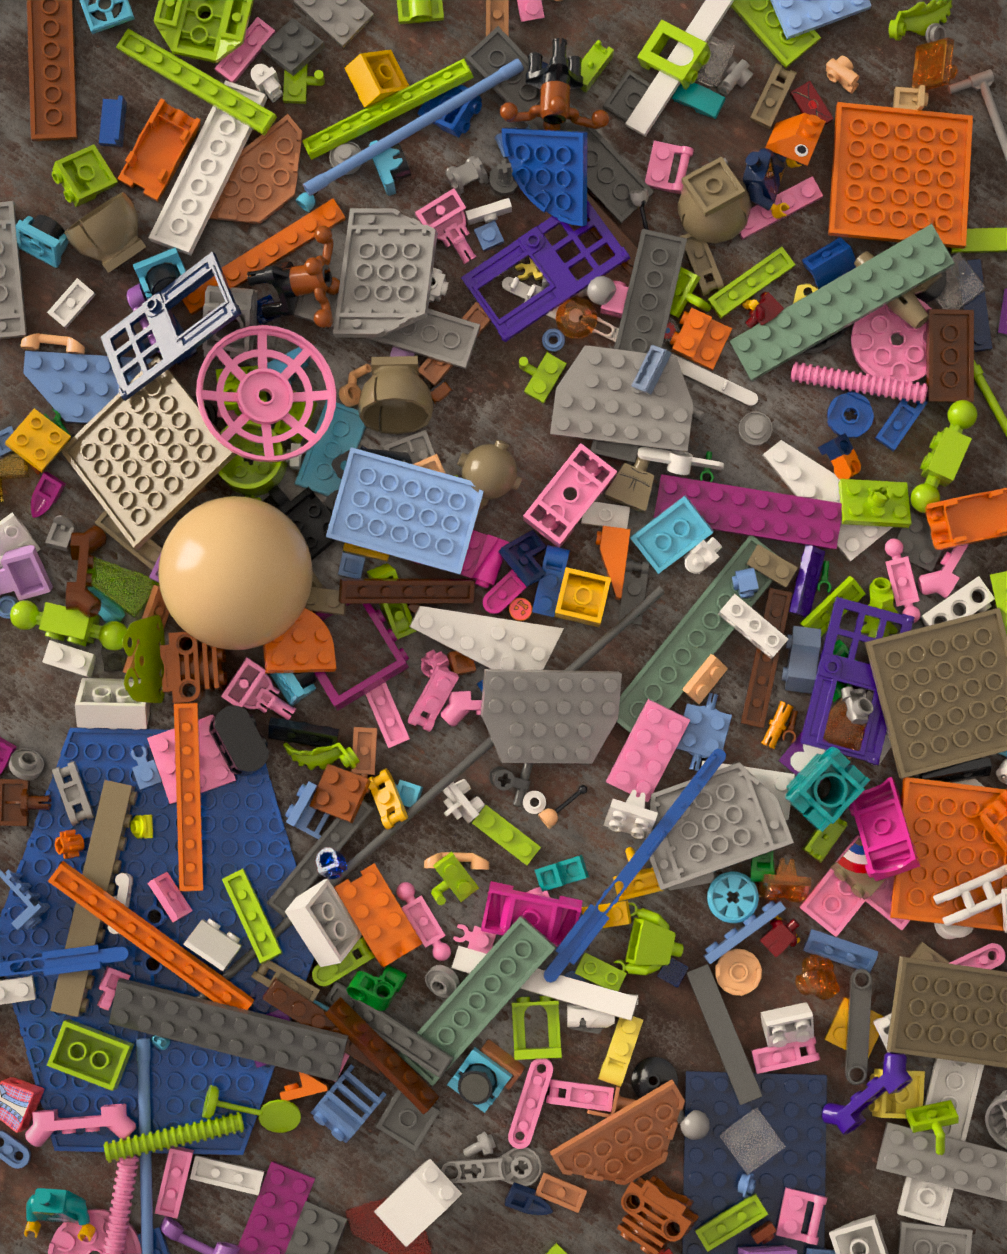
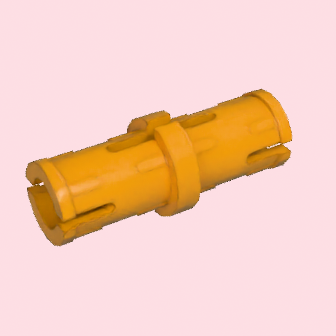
(777, 725)

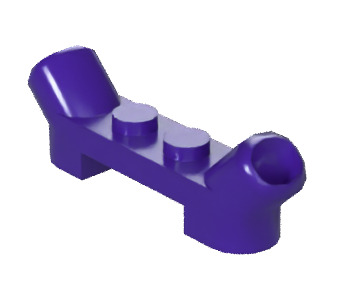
(893, 1080)

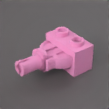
(448, 217)
(252, 688)

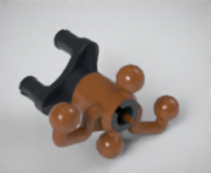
(555, 85)
(301, 280)

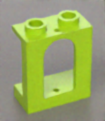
(685, 74)
(518, 1011)

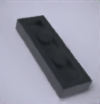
(302, 732)
(959, 772)

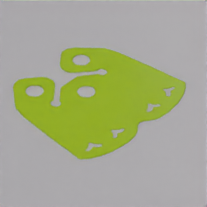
(151, 681)

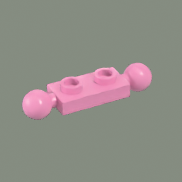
(902, 579)
(423, 921)

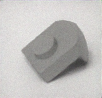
(60, 533)

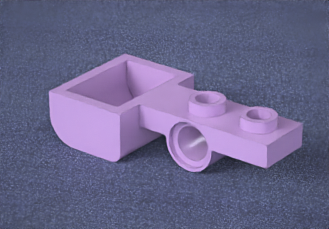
(24, 573)

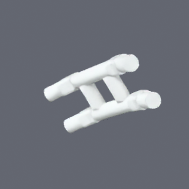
(964, 890)

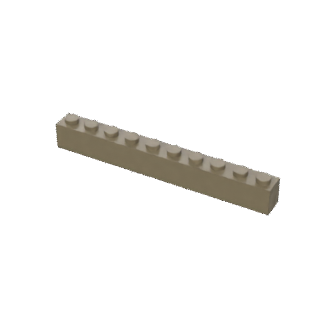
(100, 867)

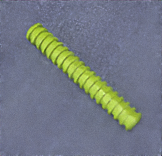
(173, 1137)

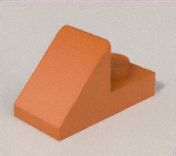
(310, 1085)

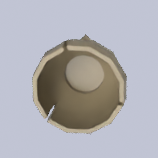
(713, 203)
(112, 232)
(399, 392)

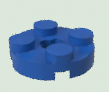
(844, 403)

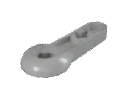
(500, 1168)

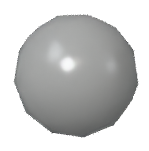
(601, 290)
(695, 1125)

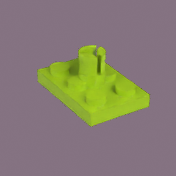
(874, 503)

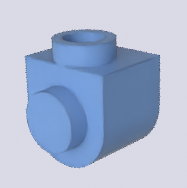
(745, 582)

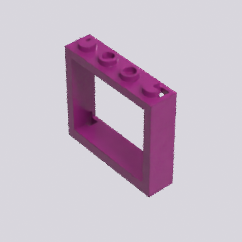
(375, 680)

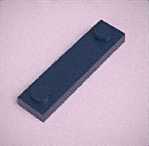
(982, 334)

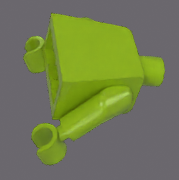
(649, 943)

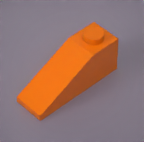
(613, 551)

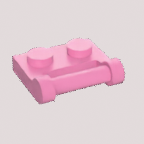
(661, 164)
(793, 1213)

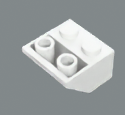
(788, 1025)

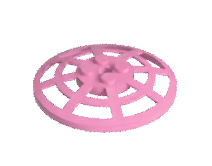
(272, 382)

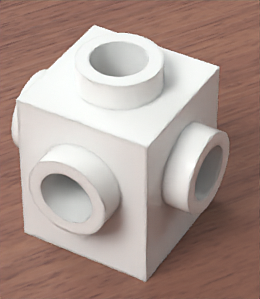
(440, 286)

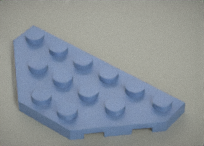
(75, 383)

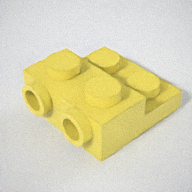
(895, 1104)

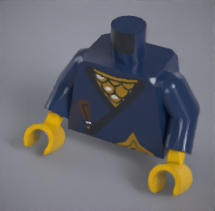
(763, 179)

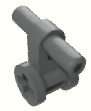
(522, 782)

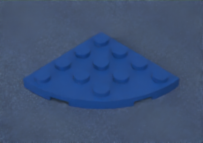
(550, 170)

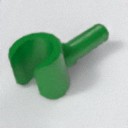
(56, 420)
(707, 470)
(824, 578)

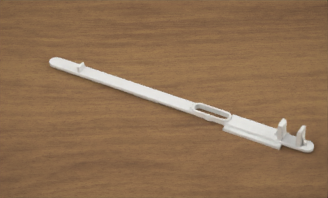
(688, 369)

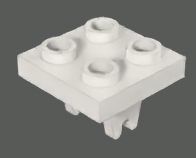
(631, 816)

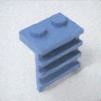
(301, 813)
(31, 915)
(337, 1115)

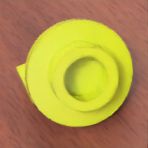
(142, 826)

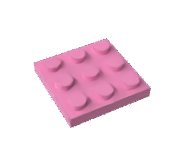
(213, 768)

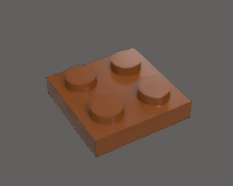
(340, 793)

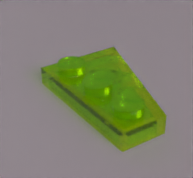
(122, 586)

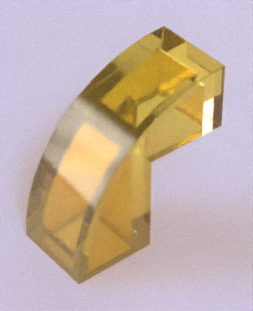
(12, 468)

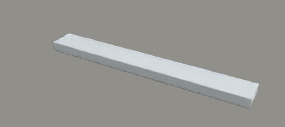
(663, 85)
(562, 989)

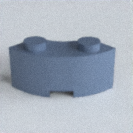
(802, 659)

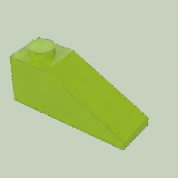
(396, 614)

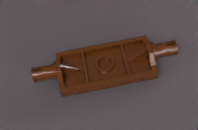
(17, 802)

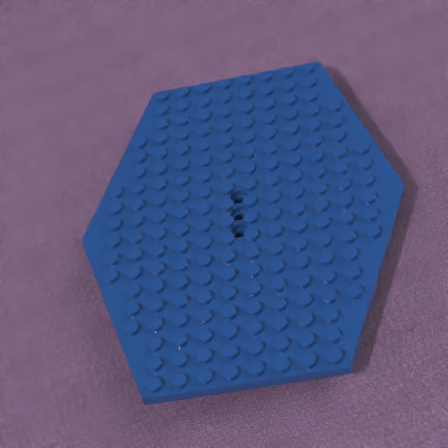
(238, 832)

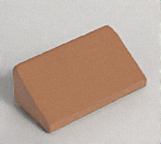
(504, 1060)

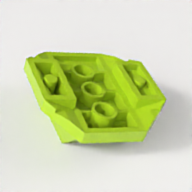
(203, 38)

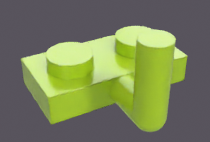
(296, 86)
(683, 293)
(543, 377)
(454, 877)
(933, 1117)

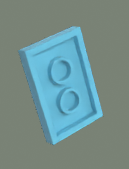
(671, 534)

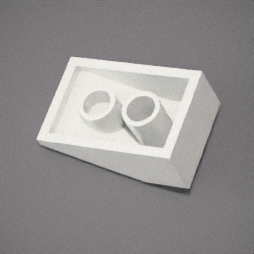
(417, 1202)

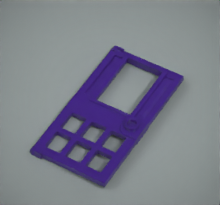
(556, 272)
(851, 672)

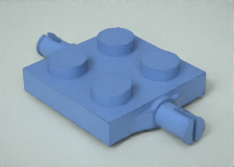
(705, 731)

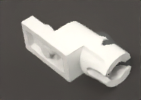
(588, 1020)

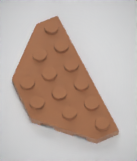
(262, 176)
(626, 1141)

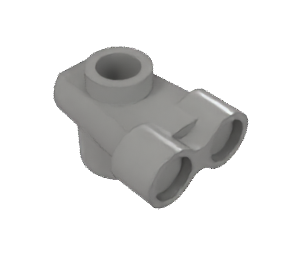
(737, 74)
(857, 704)

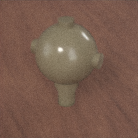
(490, 470)

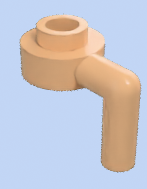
(350, 393)

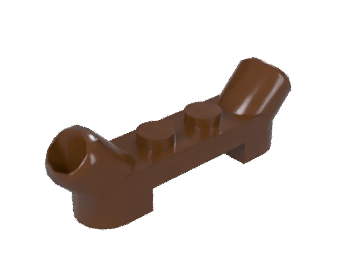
(77, 593)

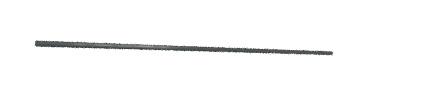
(451, 776)

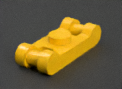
(387, 799)

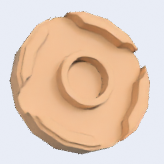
(738, 972)

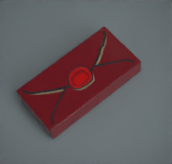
(810, 102)

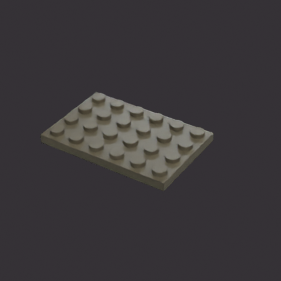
(949, 1012)

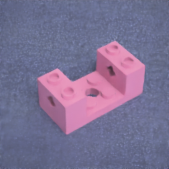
(556, 516)

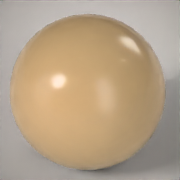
(235, 573)

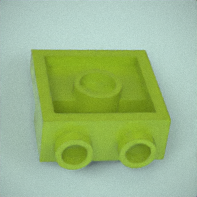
(83, 175)

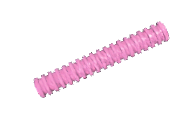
(859, 382)
(121, 1205)

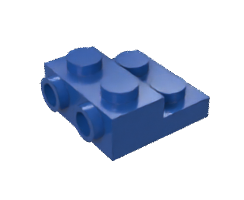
(459, 119)

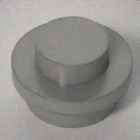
(935, 32)

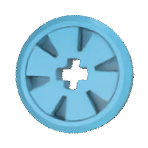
(747, 898)

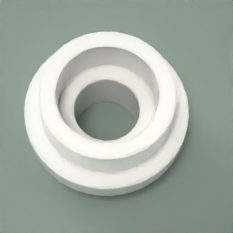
(534, 794)

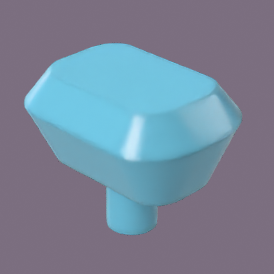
(161, 1042)

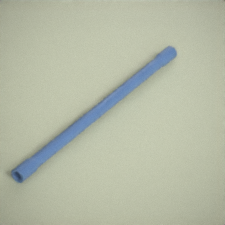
(503, 74)
(143, 1058)

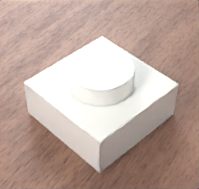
(295, 463)

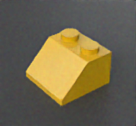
(376, 76)

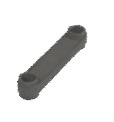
(858, 1026)

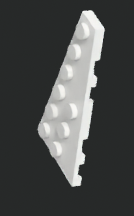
(814, 481)
(489, 640)

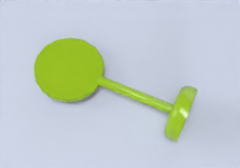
(275, 1115)

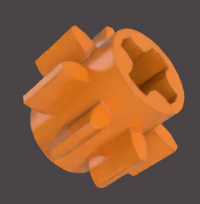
(69, 844)

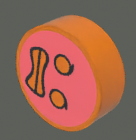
(520, 609)

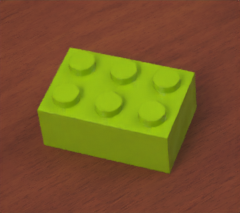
(90, 1054)

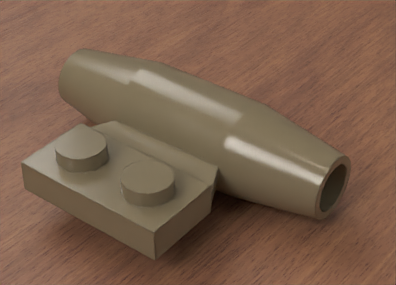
(907, 305)

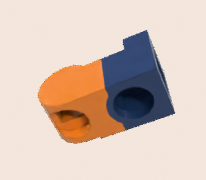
(842, 456)

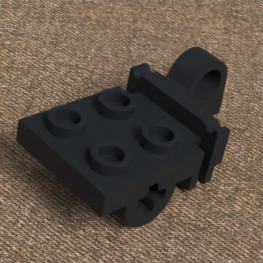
(307, 514)

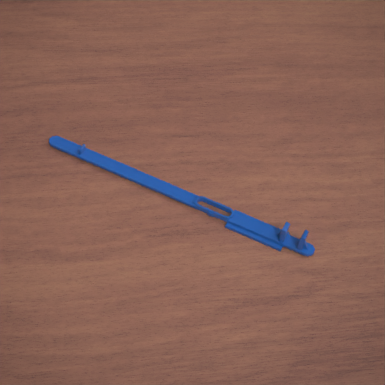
(592, 919)
(70, 960)

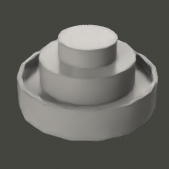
(343, 153)
(755, 428)
(26, 764)
(442, 981)

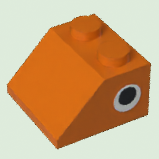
(796, 137)

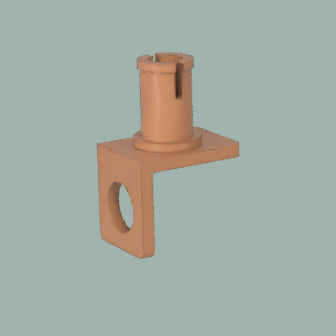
(617, 1104)

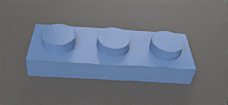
(840, 950)

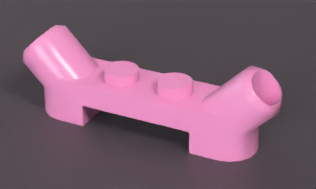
(943, 580)
(459, 706)
(47, 1121)

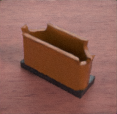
(440, 391)

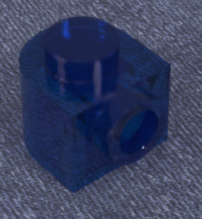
(330, 863)

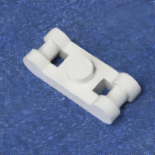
(125, 884)

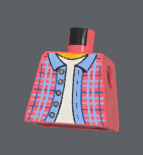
(18, 1102)

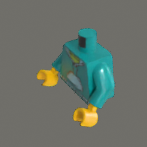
(57, 1206)

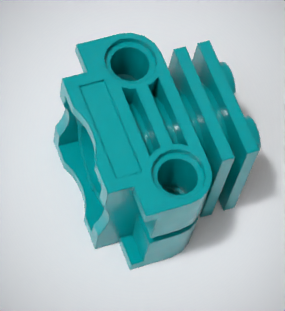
(846, 786)

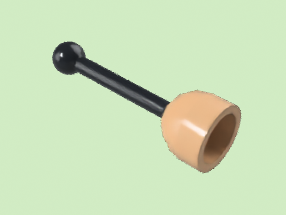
(550, 816)

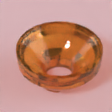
(579, 329)

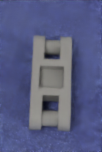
(73, 793)

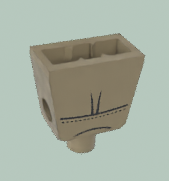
(632, 486)

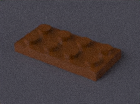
(950, 355)

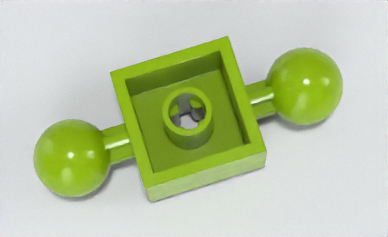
(946, 455)
(69, 624)

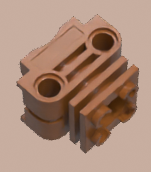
(195, 667)
(654, 1218)

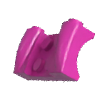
(483, 559)
(884, 831)
(548, 915)

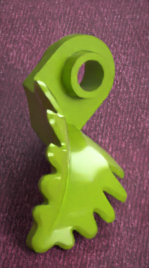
(919, 18)
(880, 597)
(323, 755)

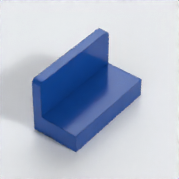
(113, 122)
(830, 262)

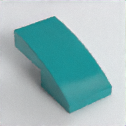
(700, 98)
(561, 873)

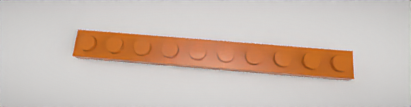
(148, 938)

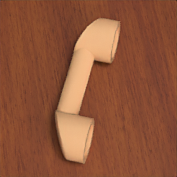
(33, 342)
(477, 861)

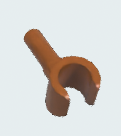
(791, 726)

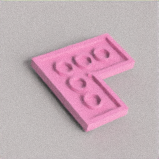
(834, 903)

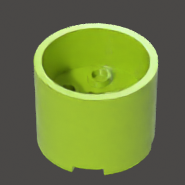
(254, 478)

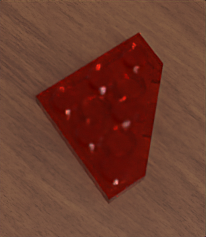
(372, 1229)

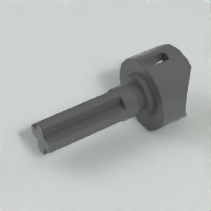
(502, 180)

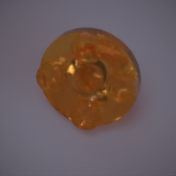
(817, 978)

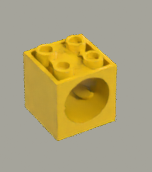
(582, 597)

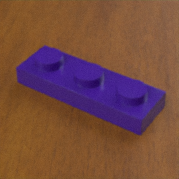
(807, 581)

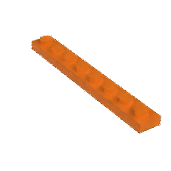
(270, 251)
(188, 796)

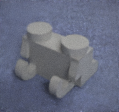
(466, 173)

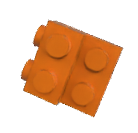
(700, 338)

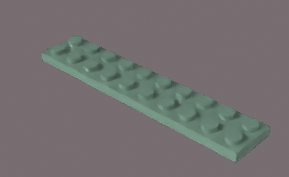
(842, 302)
(689, 643)

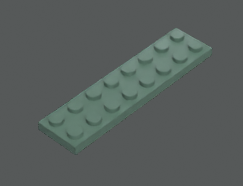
(484, 992)

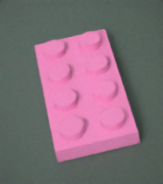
(648, 749)

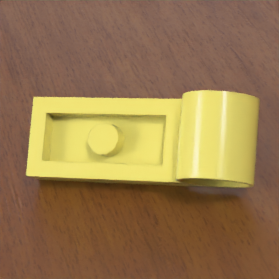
(620, 1051)

